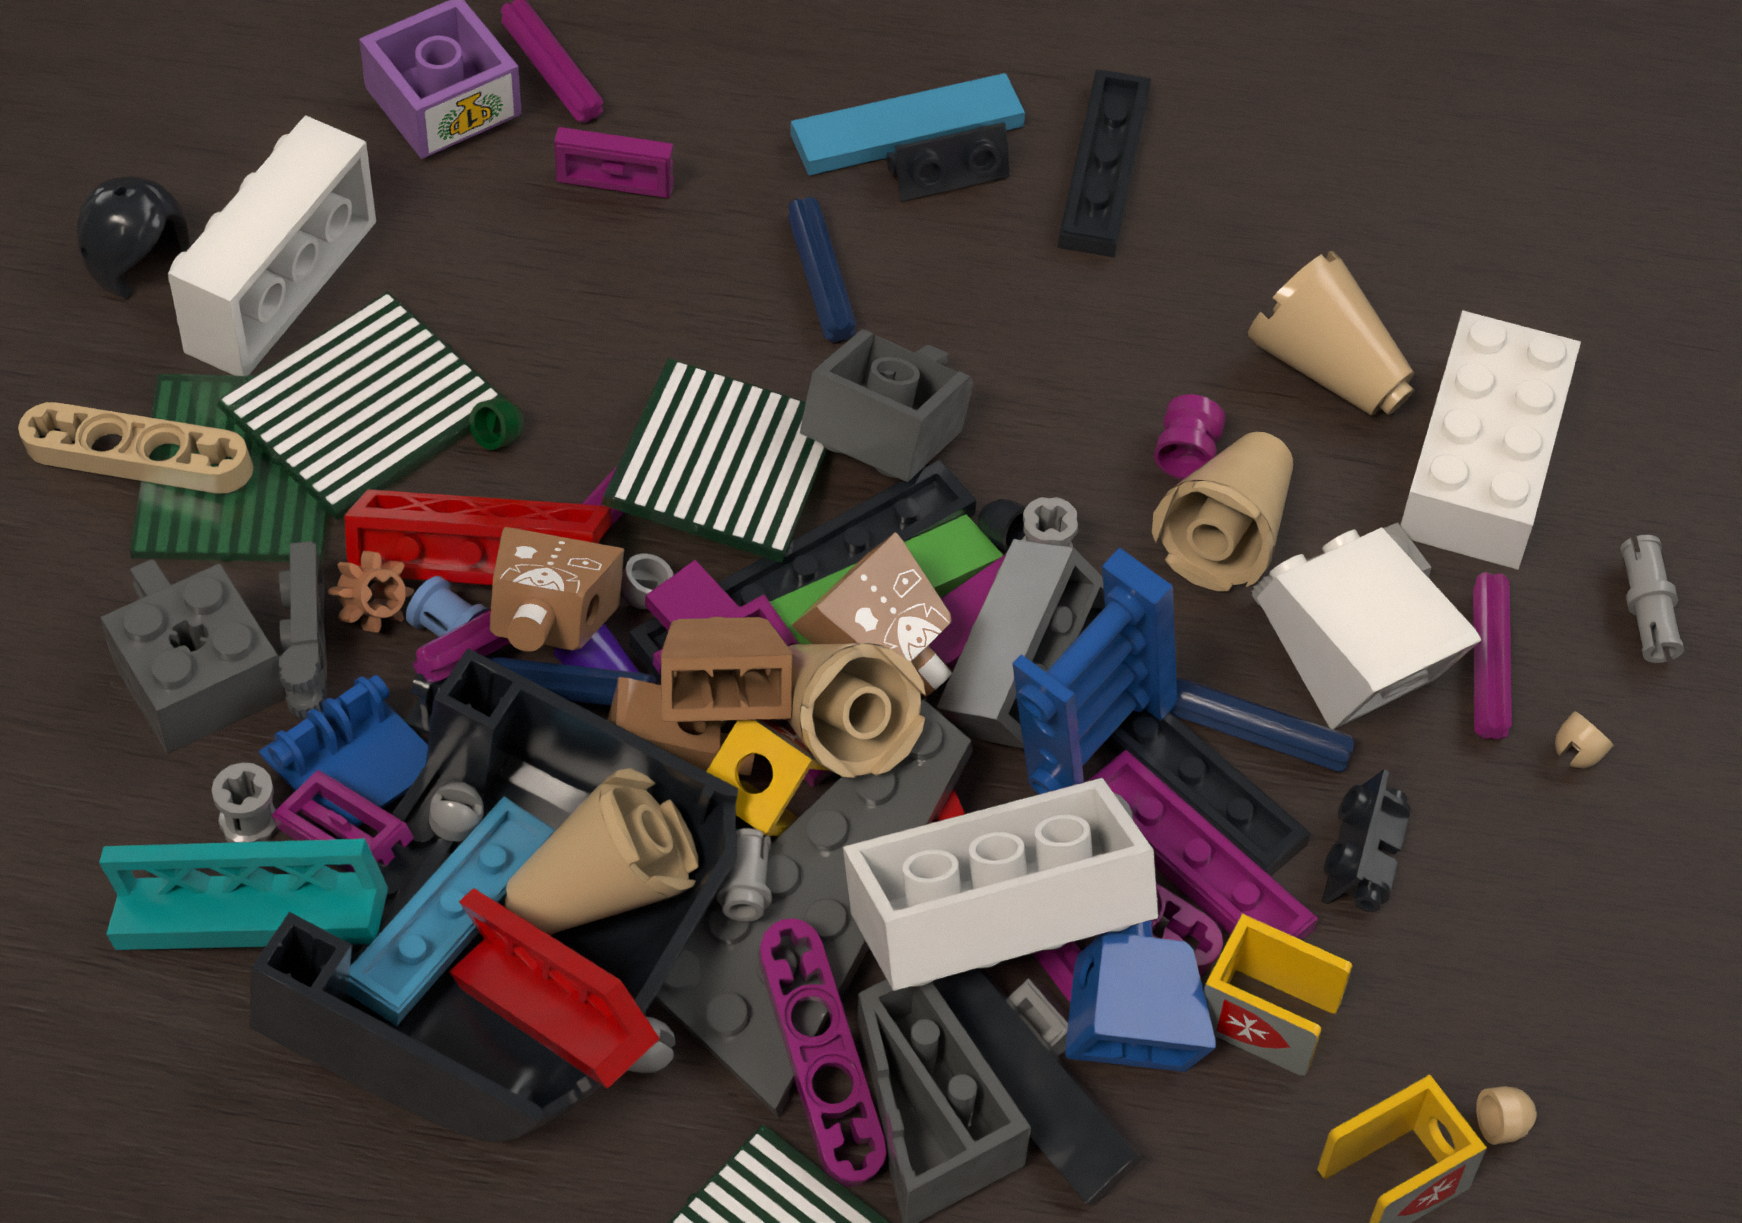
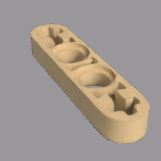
(139, 439)

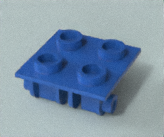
(353, 742)

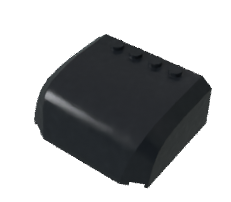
(451, 1052)

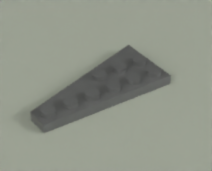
(718, 978)

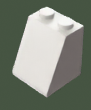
(1363, 624)

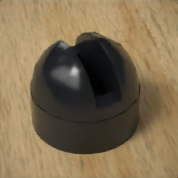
(1002, 522)

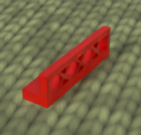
(457, 533)
(552, 993)

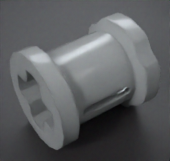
(1043, 522)
(236, 800)

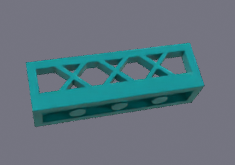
(247, 903)

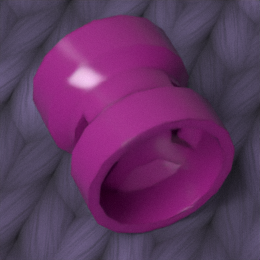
(1189, 435)

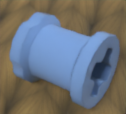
(439, 608)

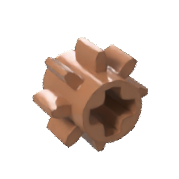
(387, 590)

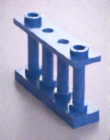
(1105, 674)

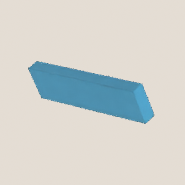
(875, 128)
(433, 924)

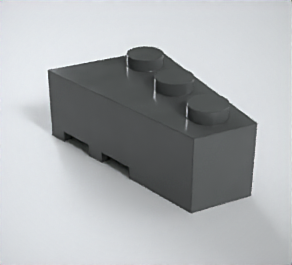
(1033, 609)
(936, 1100)

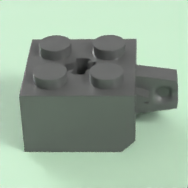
(886, 404)
(191, 654)

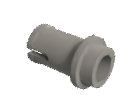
(745, 888)

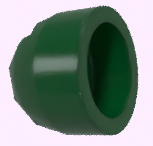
(491, 418)

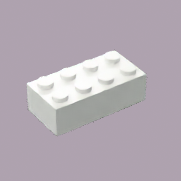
(273, 246)
(1490, 440)
(1000, 883)

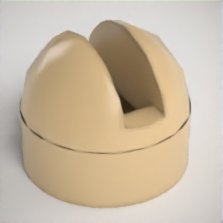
(1585, 738)
(1505, 1114)

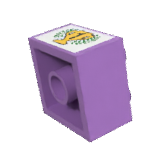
(440, 77)

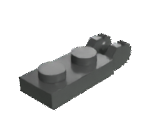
(304, 635)

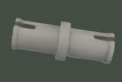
(1652, 599)

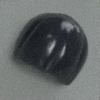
(122, 226)

